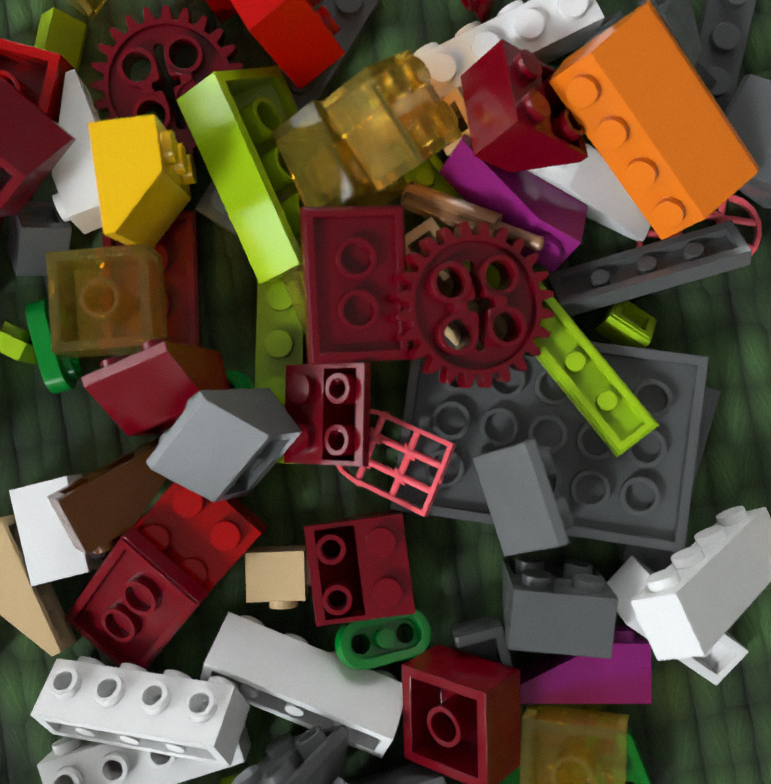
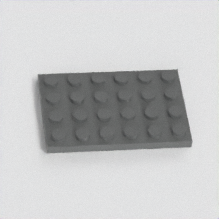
(614, 499)

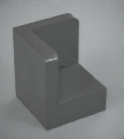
(34, 233)
(483, 639)

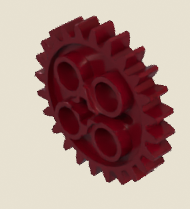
(134, 98)
(515, 299)

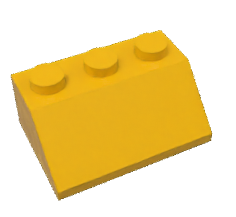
(139, 177)

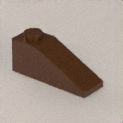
(108, 500)

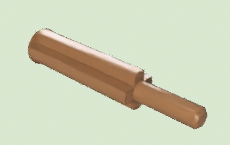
(453, 211)

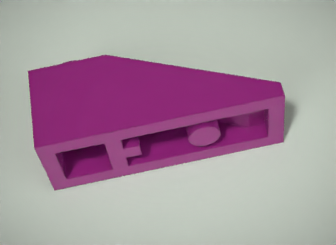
(522, 200)
(592, 680)

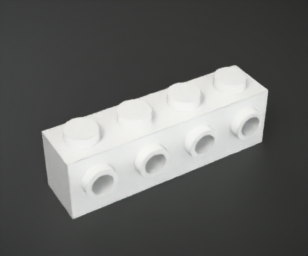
(540, 26)
(707, 585)
(306, 683)
(143, 709)
(100, 763)

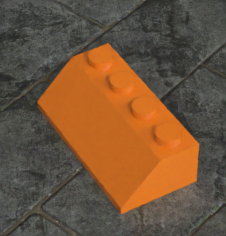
(654, 122)

